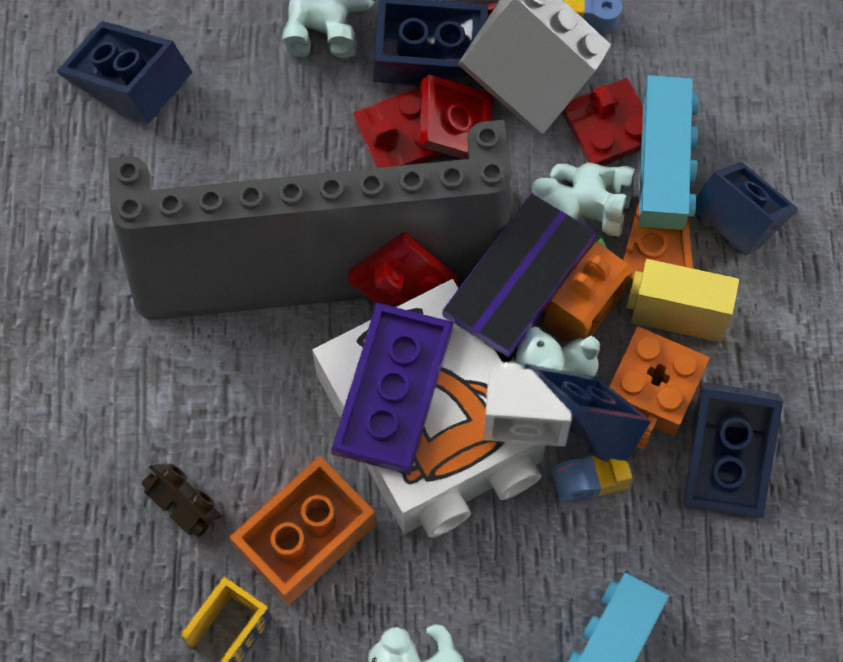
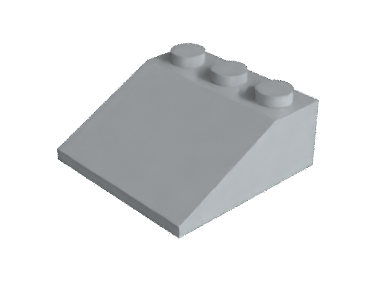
(534, 58)

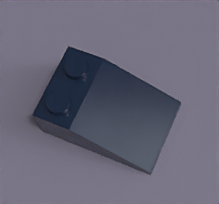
(424, 38)
(127, 70)
(597, 413)
(732, 449)

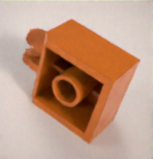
(587, 295)
(671, 364)

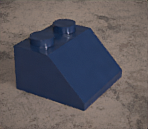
(742, 208)

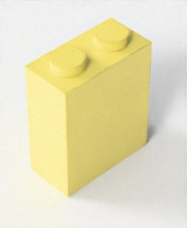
(682, 300)

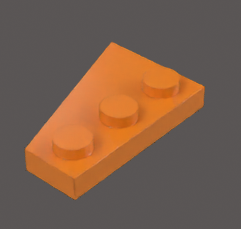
(657, 244)

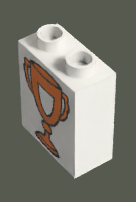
(452, 454)

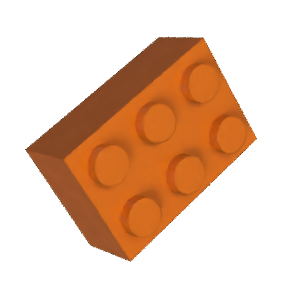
(303, 530)

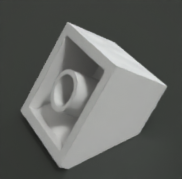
(523, 408)

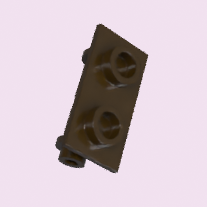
(193, 506)

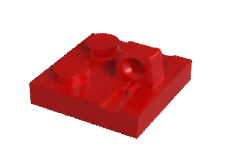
(449, 114)
(607, 122)
(393, 131)
(399, 272)

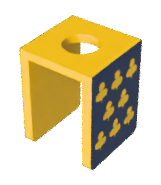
(212, 608)

